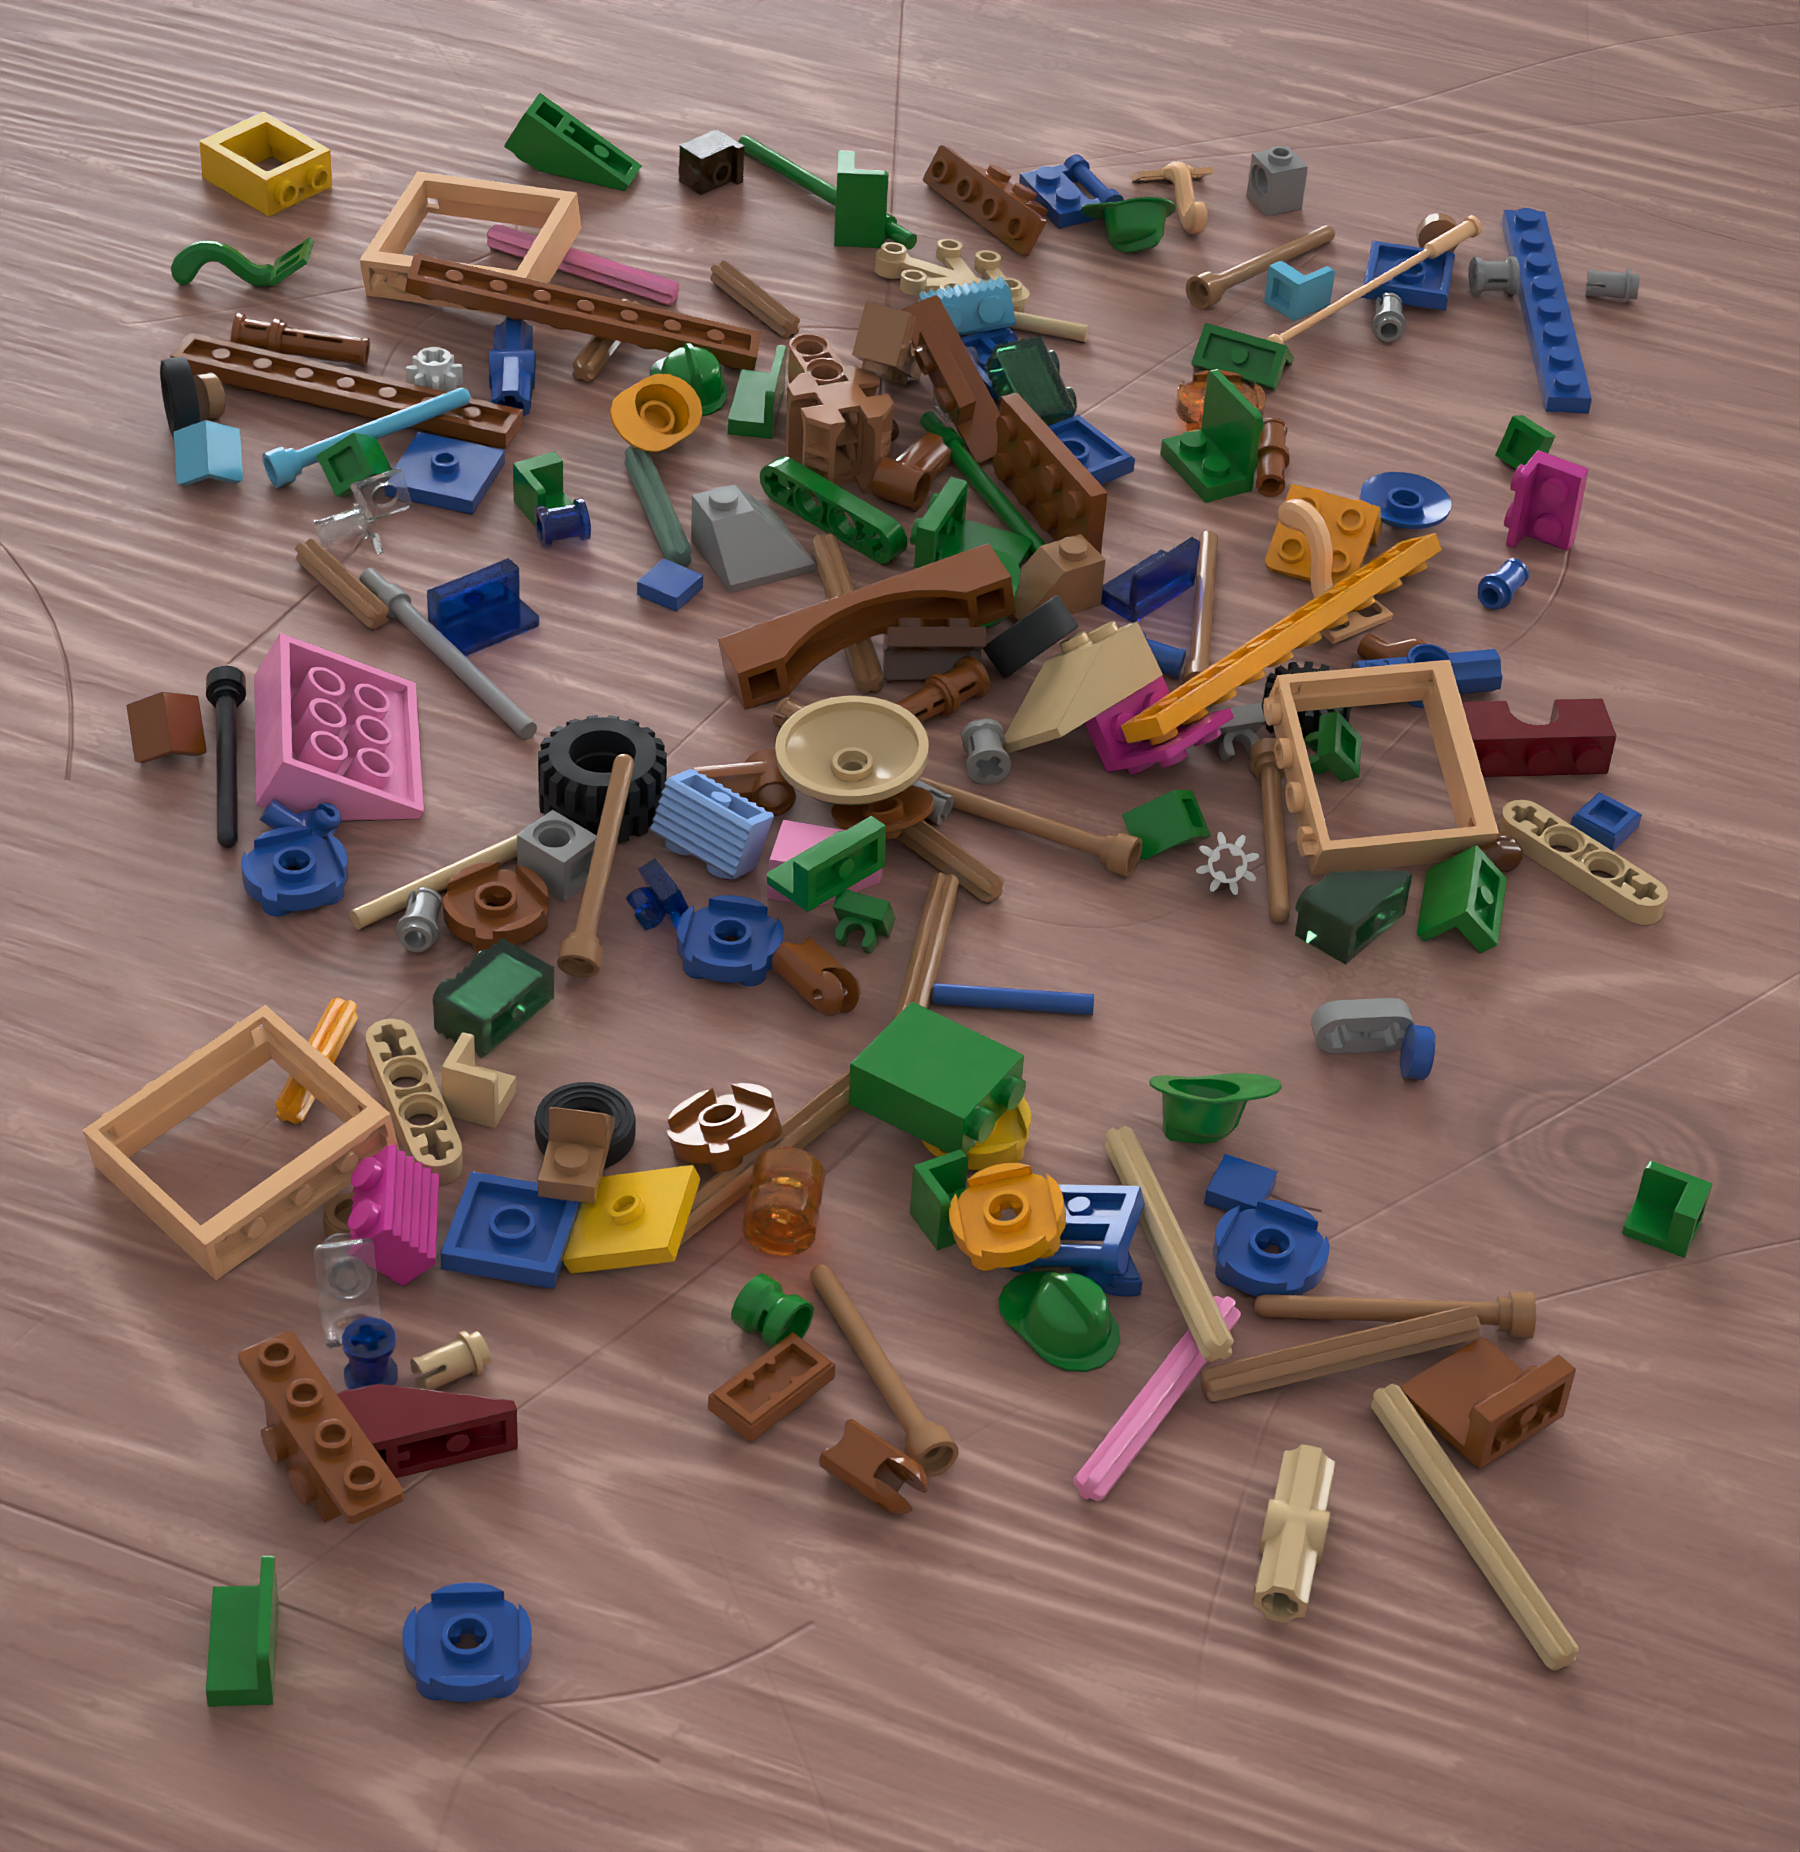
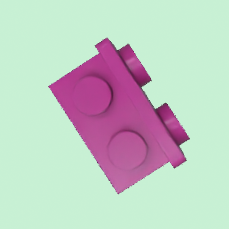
(1140, 755)

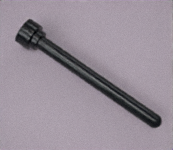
(226, 692)

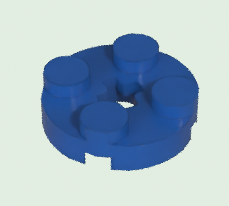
(316, 883)
(708, 955)
(1273, 1222)
(473, 1673)

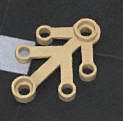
(895, 263)

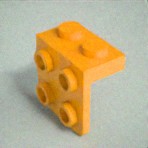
(1351, 527)

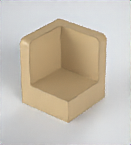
(472, 1090)

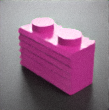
(397, 1211)

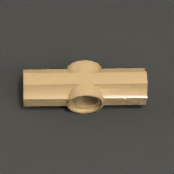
(1294, 1534)

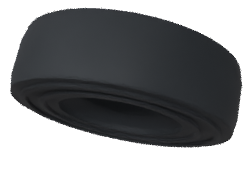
(179, 393)
(591, 1098)

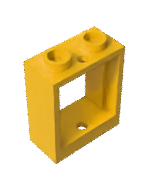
(231, 157)

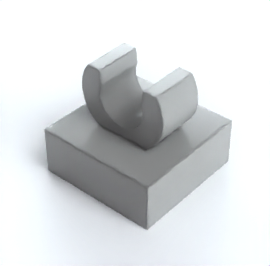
(1241, 729)

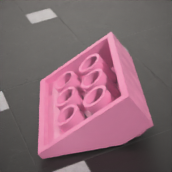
(335, 735)

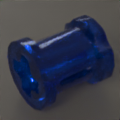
(562, 522)
(369, 1350)

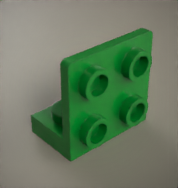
(1223, 453)

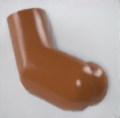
(1375, 648)

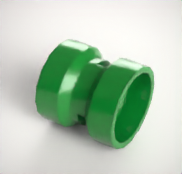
(769, 1311)

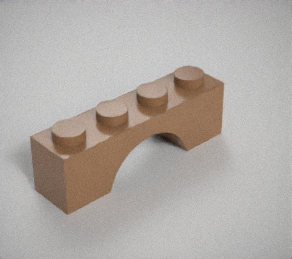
(886, 343)

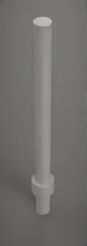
(401, 608)

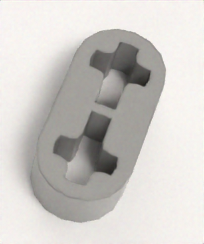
(1361, 1025)

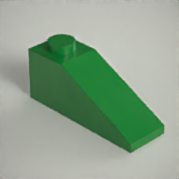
(566, 147)

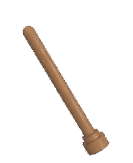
(1208, 287)
(1267, 772)
(1117, 851)
(580, 952)
(1510, 1314)
(924, 1440)

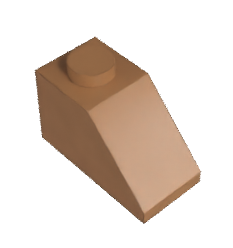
(1064, 569)

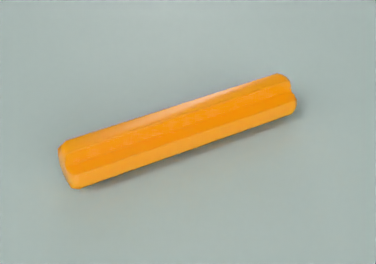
(328, 1039)

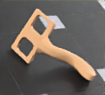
(1191, 213)
(1305, 518)

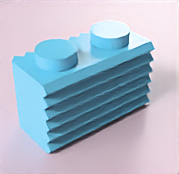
(977, 306)

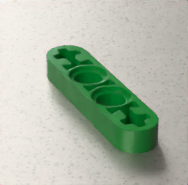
(874, 533)

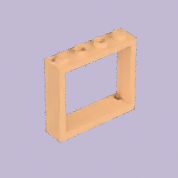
(475, 199)
(1424, 681)
(279, 1199)

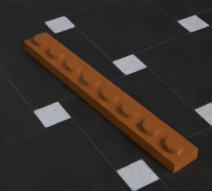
(579, 311)
(344, 389)

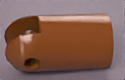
(817, 977)
(873, 1468)

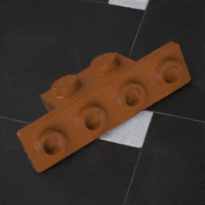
(988, 198)
(955, 378)
(316, 1434)

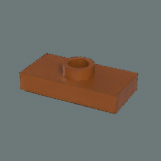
(771, 1387)

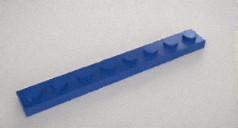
(1546, 313)

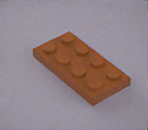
(1047, 475)

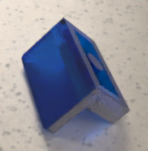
(1153, 581)
(481, 608)

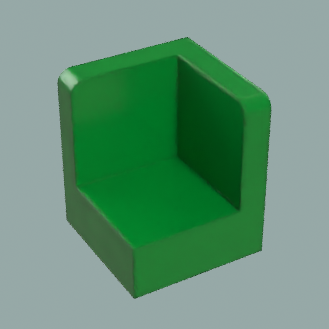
(352, 461)
(539, 483)
(1167, 822)
(931, 1195)
(1667, 1209)

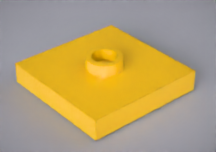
(633, 1220)

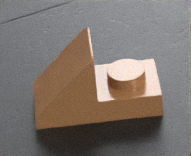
(575, 1154)

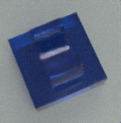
(658, 898)

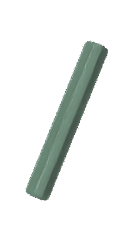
(658, 506)

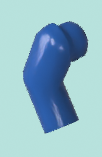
(321, 819)

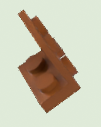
(1487, 1401)

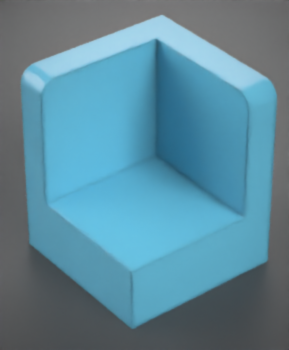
(1295, 293)
(208, 452)

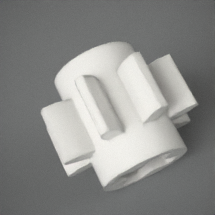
(435, 370)
(1219, 875)

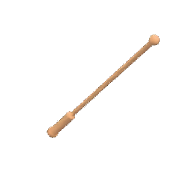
(1468, 228)

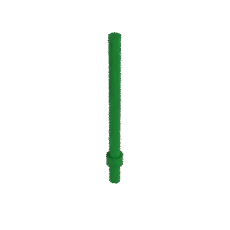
(817, 185)
(980, 480)

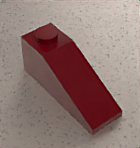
(431, 1428)

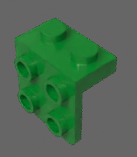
(947, 533)

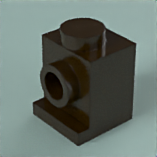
(710, 162)

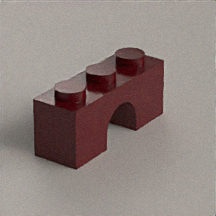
(1573, 743)

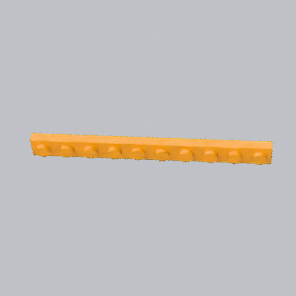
(1276, 643)

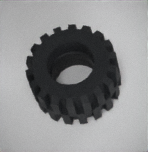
(578, 767)

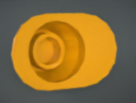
(656, 412)

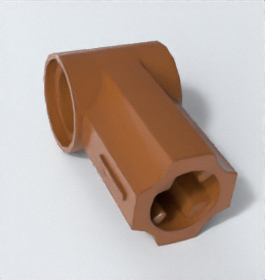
(910, 475)
(756, 780)

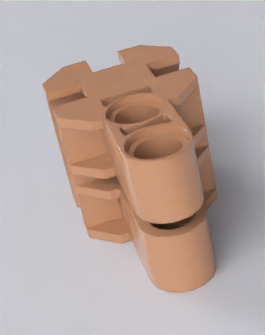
(834, 414)

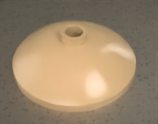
(852, 750)

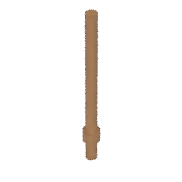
(1202, 606)

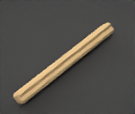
(1170, 1247)
(1475, 1528)

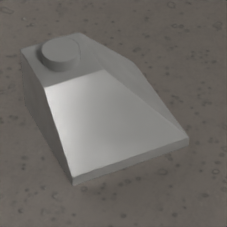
(745, 539)

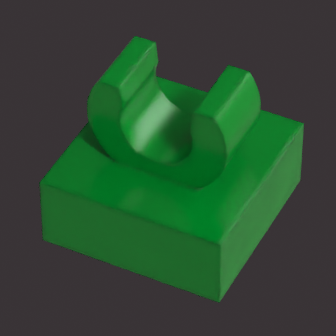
(1522, 441)
(1336, 747)
(862, 913)

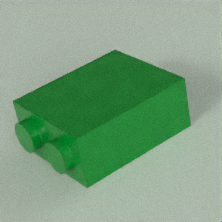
(936, 1079)

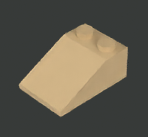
(1082, 683)

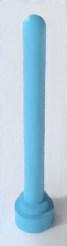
(284, 465)

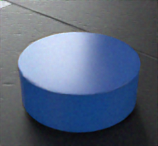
(1417, 1052)

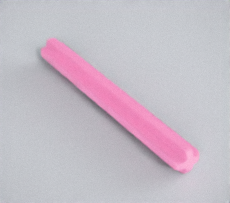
(591, 267)
(1146, 1412)

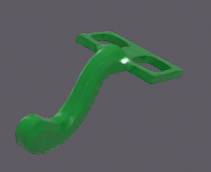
(196, 254)

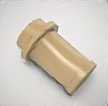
(452, 1361)

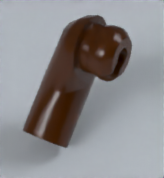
(1503, 852)

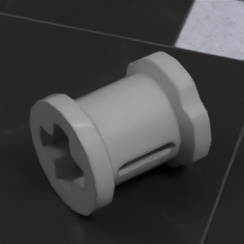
(1494, 275)
(987, 758)

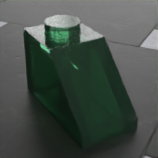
(1351, 910)

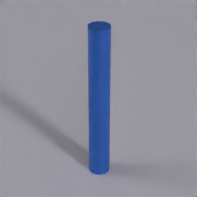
(1013, 999)

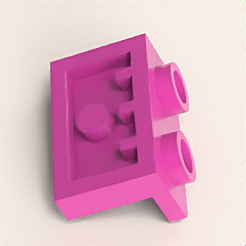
(1546, 501)

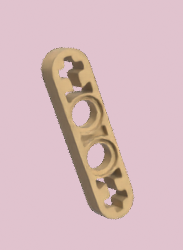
(1629, 893)
(419, 1099)

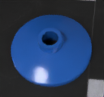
(1407, 499)

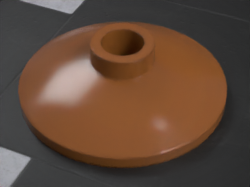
(895, 812)

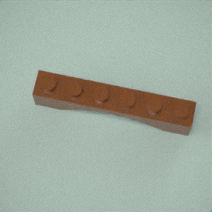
(779, 653)

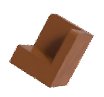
(166, 726)

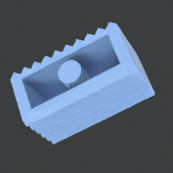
(711, 824)

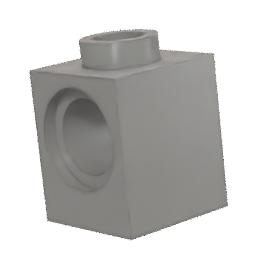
(1277, 181)
(557, 853)

